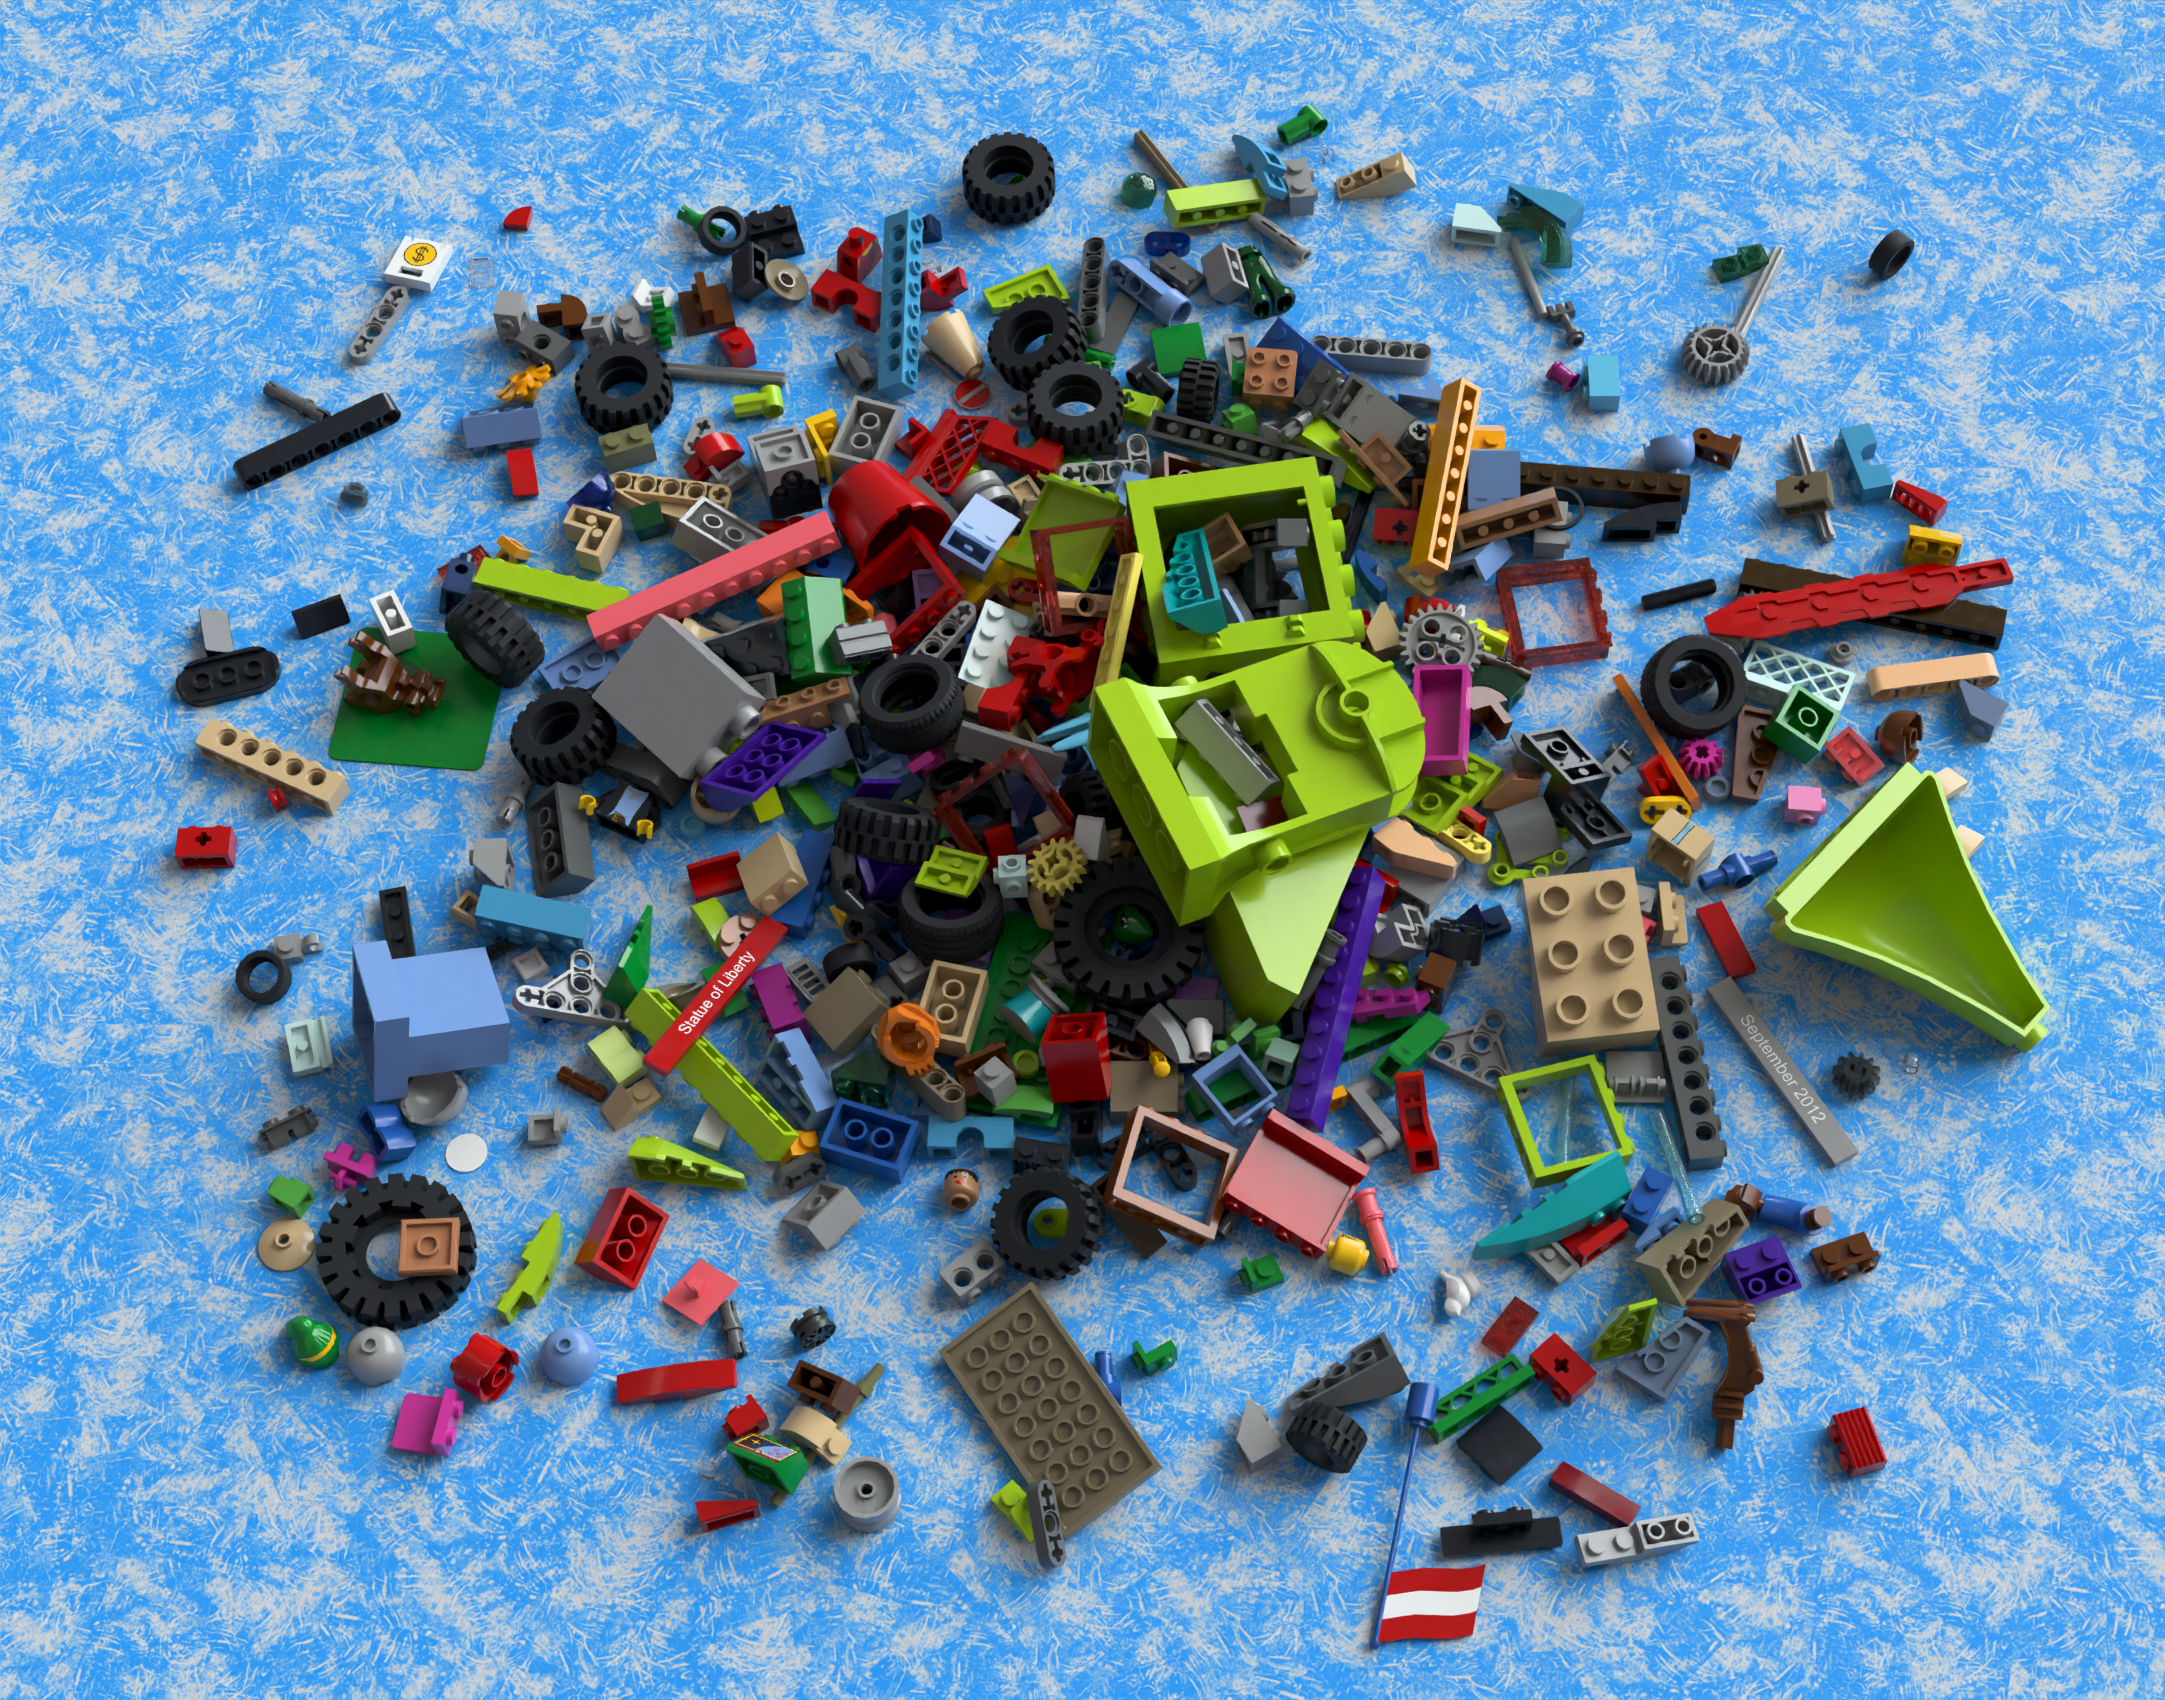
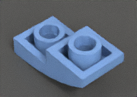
(1658, 1230)

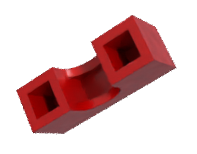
(836, 290)
(1001, 447)

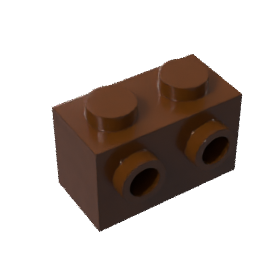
(1438, 979)
(823, 1387)

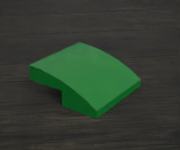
(1174, 345)

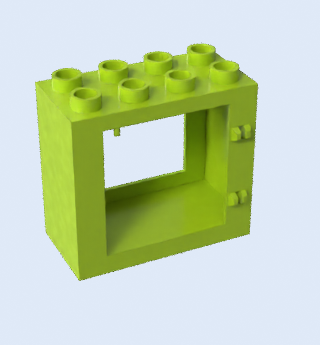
(1251, 495)

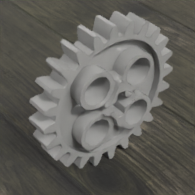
(1445, 624)

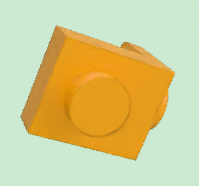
(806, 1142)

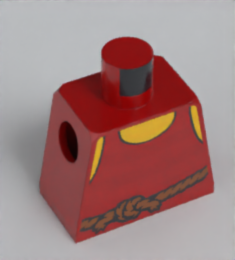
(858, 254)

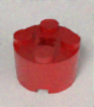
(484, 1368)

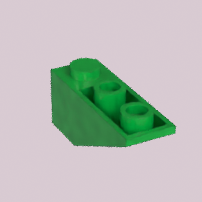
(1410, 1049)

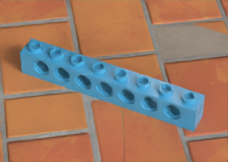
(900, 305)

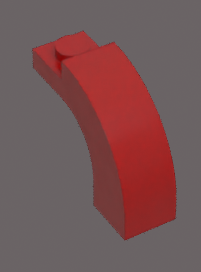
(1414, 1123)

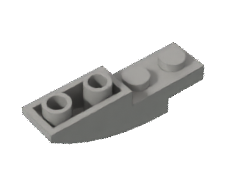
(1636, 1542)

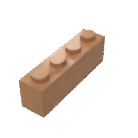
(1508, 518)

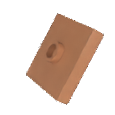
(429, 1247)

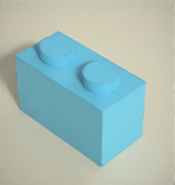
(1602, 383)

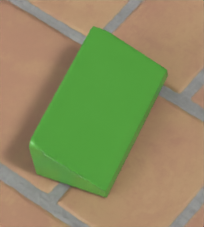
(811, 806)

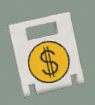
(420, 257)

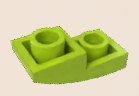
(710, 918)

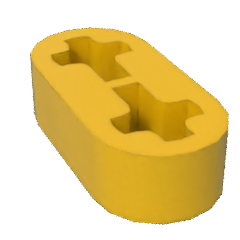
(1662, 805)

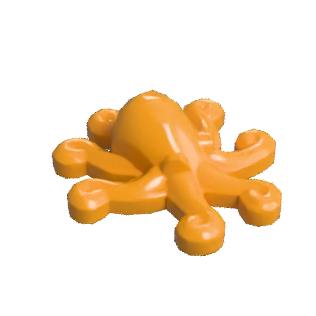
(525, 384)

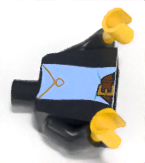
(626, 811)

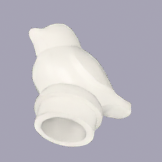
(1459, 1291)

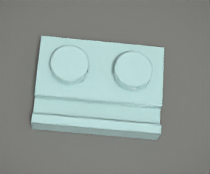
(309, 1046)

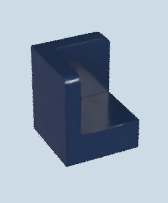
(1295, 1024)

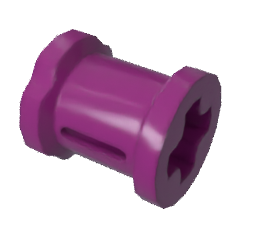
(1563, 376)

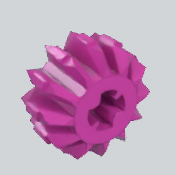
(1700, 758)

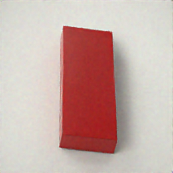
(1725, 940)

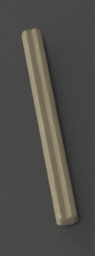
(1164, 167)

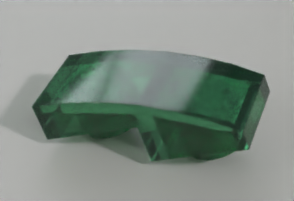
(1746, 261)

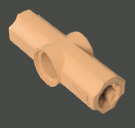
(1097, 604)

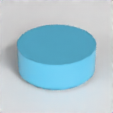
(692, 826)

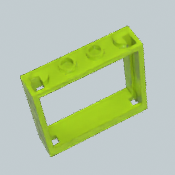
(1536, 1173)

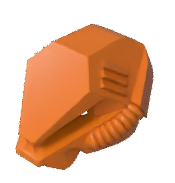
(909, 1038)

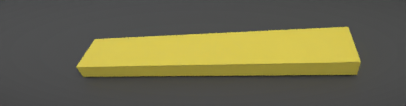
(1118, 620)

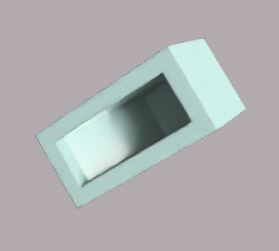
(1474, 226)

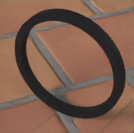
(1579, 517)

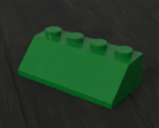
(811, 613)

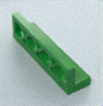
(1483, 1402)

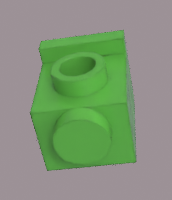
(291, 1195)

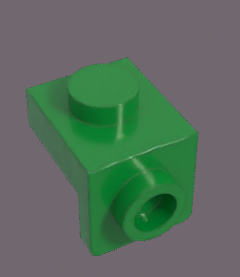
(1157, 1359)

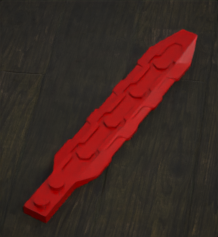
(1853, 599)

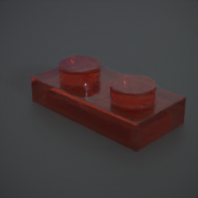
(1510, 1327)

